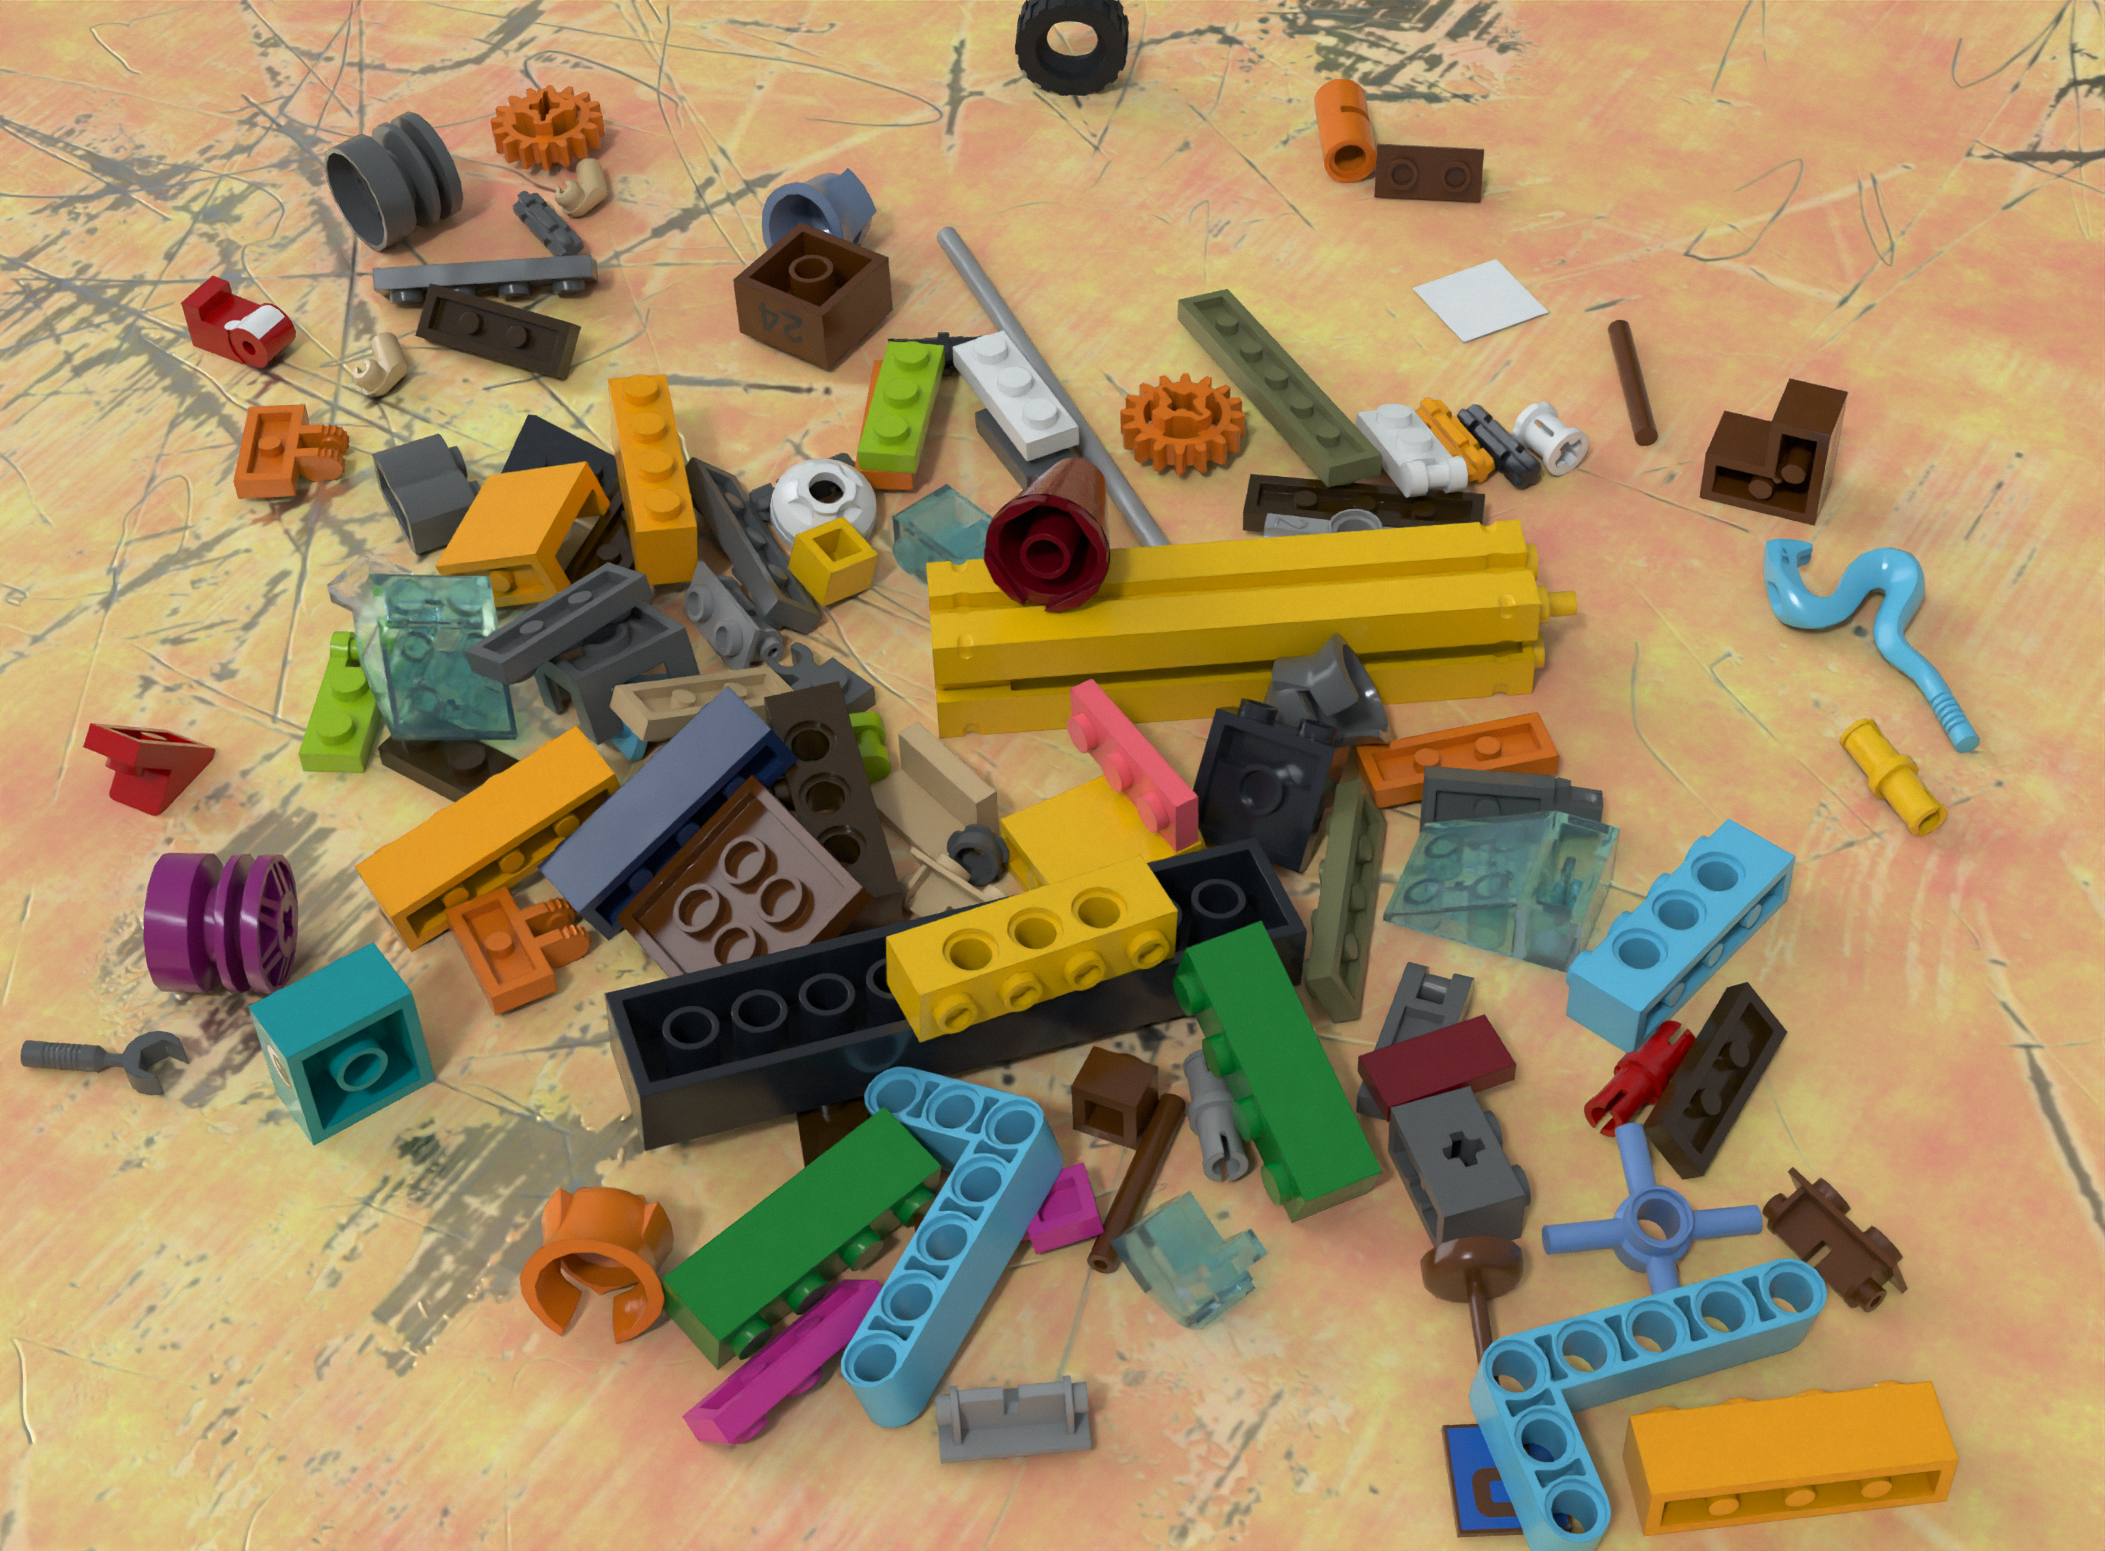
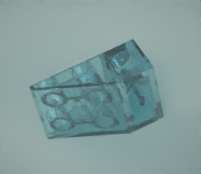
(415, 660)
(1509, 884)

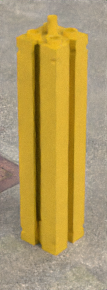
(1205, 621)

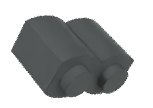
(425, 490)

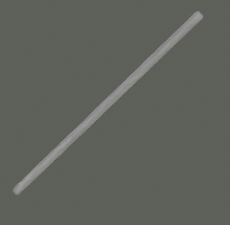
(1089, 444)

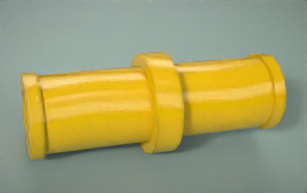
(1893, 777)

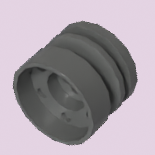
(393, 180)

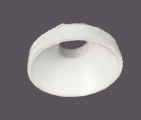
(796, 510)

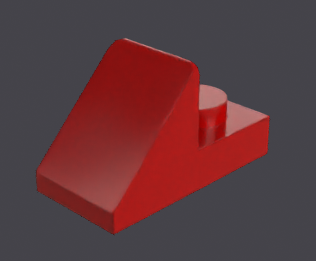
(148, 764)

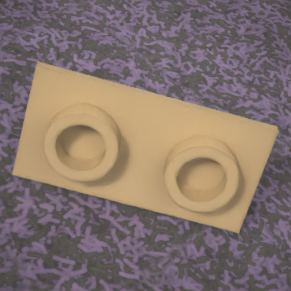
(941, 887)

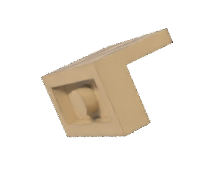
(932, 794)

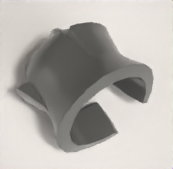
(1331, 690)

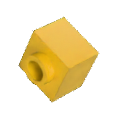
(832, 561)

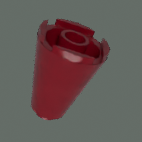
(1052, 538)

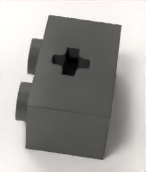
(1457, 1168)

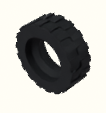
(1072, 73)

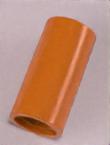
(1345, 130)

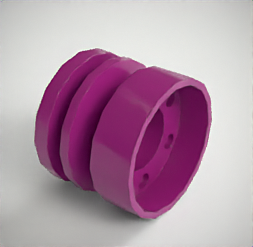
(220, 922)

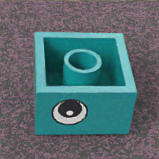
(343, 1043)

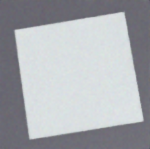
(1480, 300)

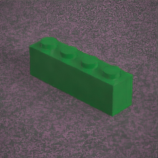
(1276, 1072)
(801, 1239)

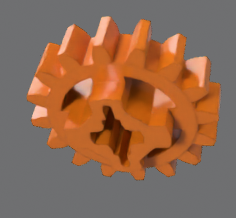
(548, 127)
(1182, 423)

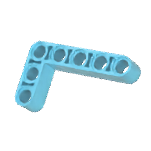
(1000, 1174)
(1621, 1371)

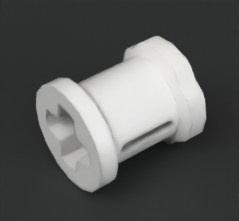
(1550, 438)

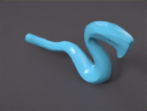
(1878, 570)

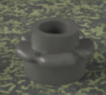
(984, 866)

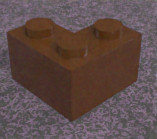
(1779, 463)

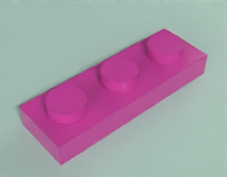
(783, 1367)

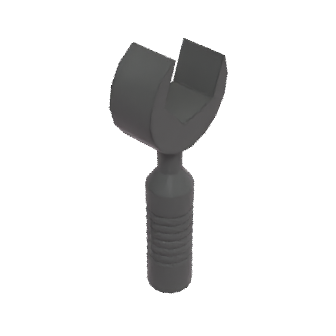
(136, 1058)

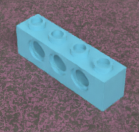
(1678, 935)

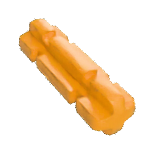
(1456, 438)

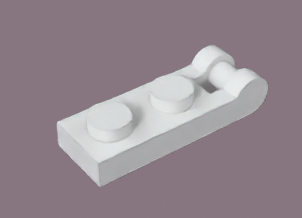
(1411, 451)

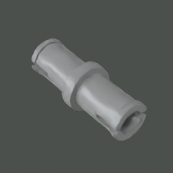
(1213, 1120)

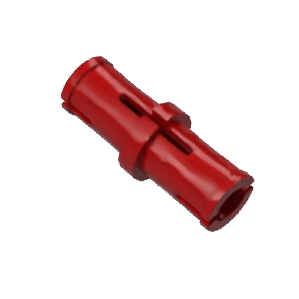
(1639, 1078)

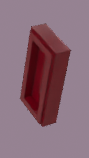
(1436, 1064)

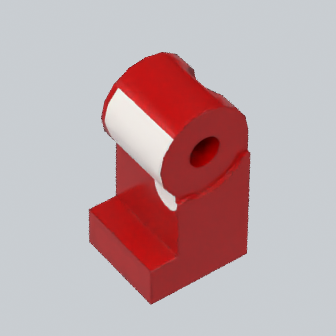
(235, 325)

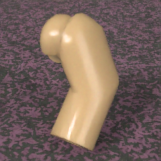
(589, 192)
(386, 370)

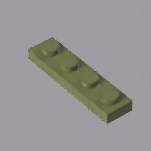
(1345, 902)

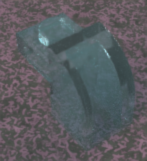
(1187, 1263)

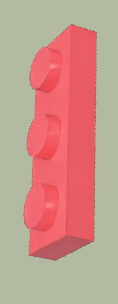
(1133, 765)

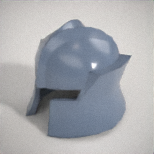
(825, 202)

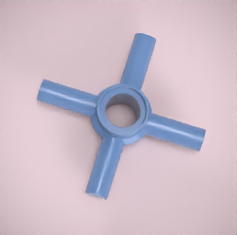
(1655, 1204)

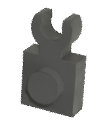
(857, 692)

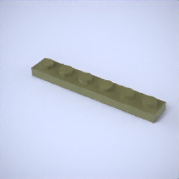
(1280, 388)

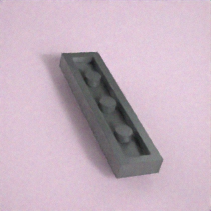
(510, 277)
(750, 547)

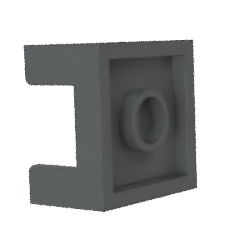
(611, 658)

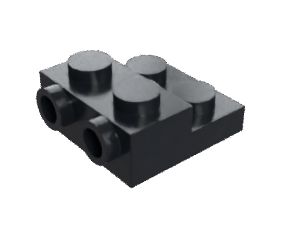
(1267, 781)

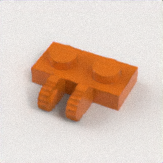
(281, 447)
(514, 947)

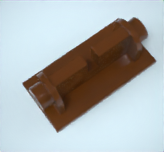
(1429, 173)
(1857, 1259)

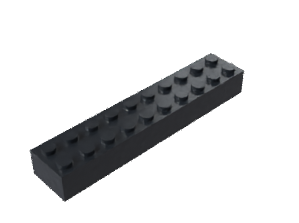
(823, 1023)

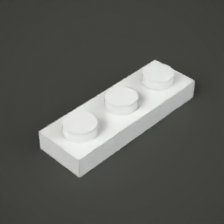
(1015, 395)

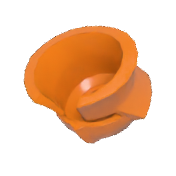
(606, 1243)

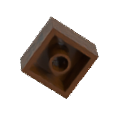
(813, 295)

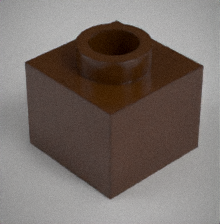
(1114, 1097)

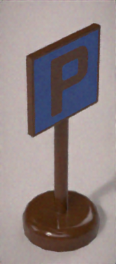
(1472, 1273)

